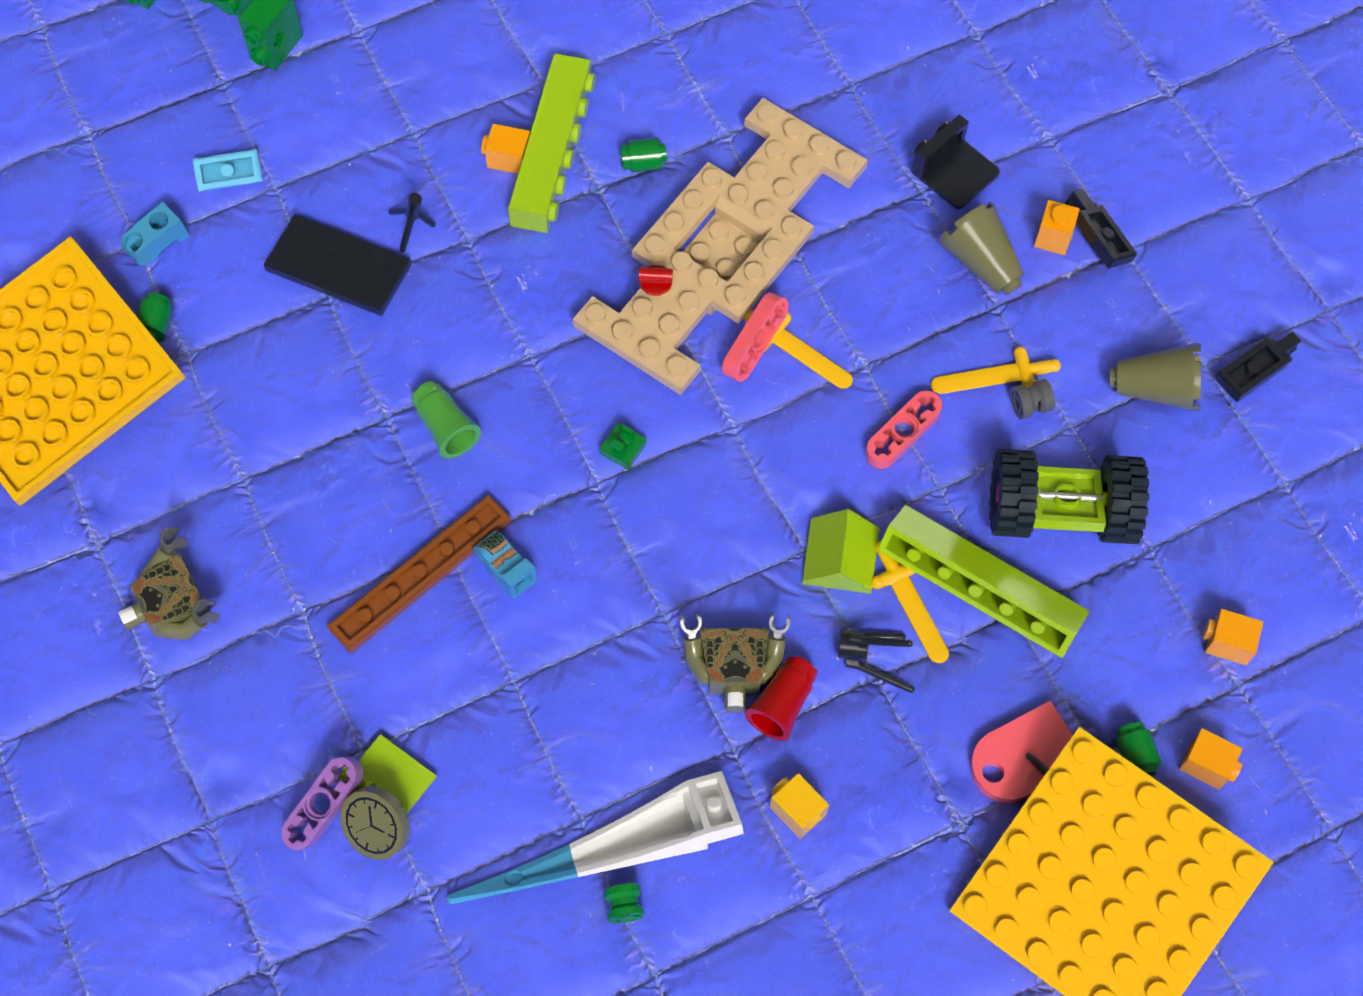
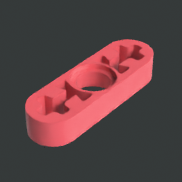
(755, 337)
(902, 443)

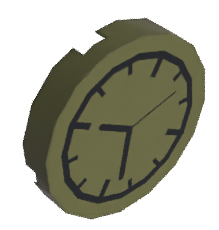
(374, 823)

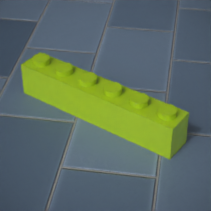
(551, 143)
(983, 580)

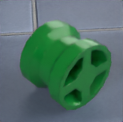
(624, 903)

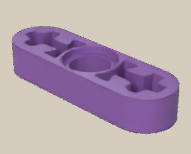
(314, 830)

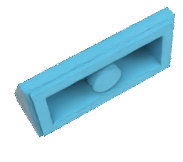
(227, 170)

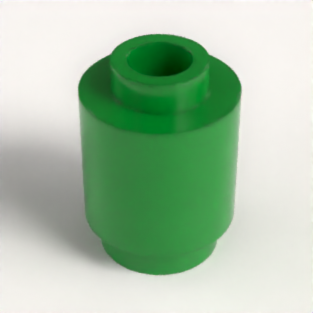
(643, 155)
(155, 314)
(1138, 747)

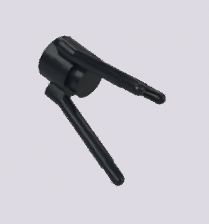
(856, 645)

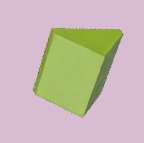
(841, 552)

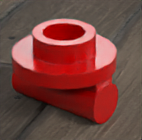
(655, 279)

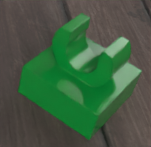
(623, 446)

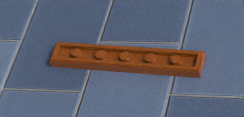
(417, 575)

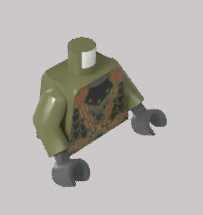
(168, 594)
(734, 659)

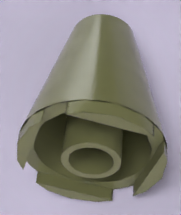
(985, 249)
(1161, 377)

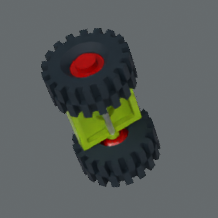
(1069, 498)

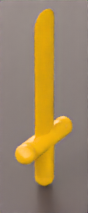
(808, 355)
(1021, 370)
(899, 579)

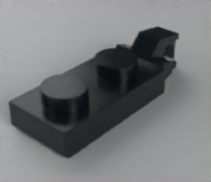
(1101, 231)
(1257, 366)

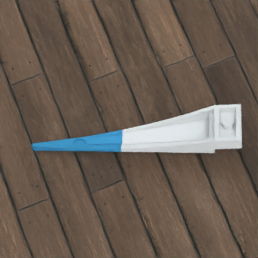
(666, 827)

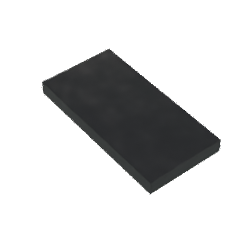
(337, 265)

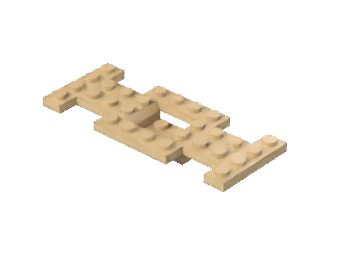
(733, 253)

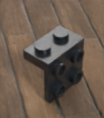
(953, 165)

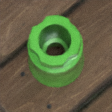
(445, 420)

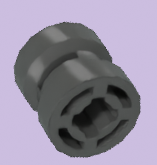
(1032, 398)

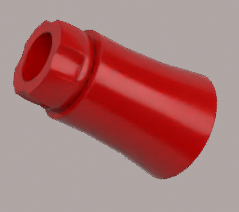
(782, 699)

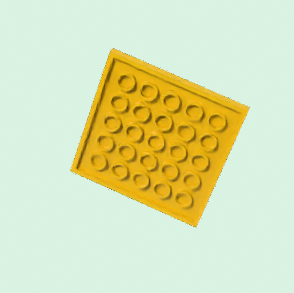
(69, 368)
(1110, 880)

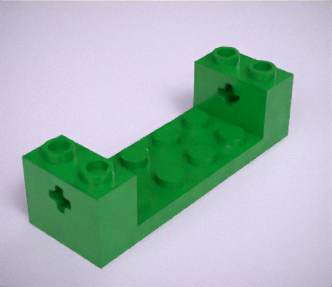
(267, 26)

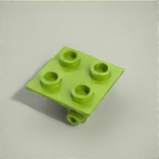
(395, 771)

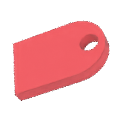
(1036, 732)

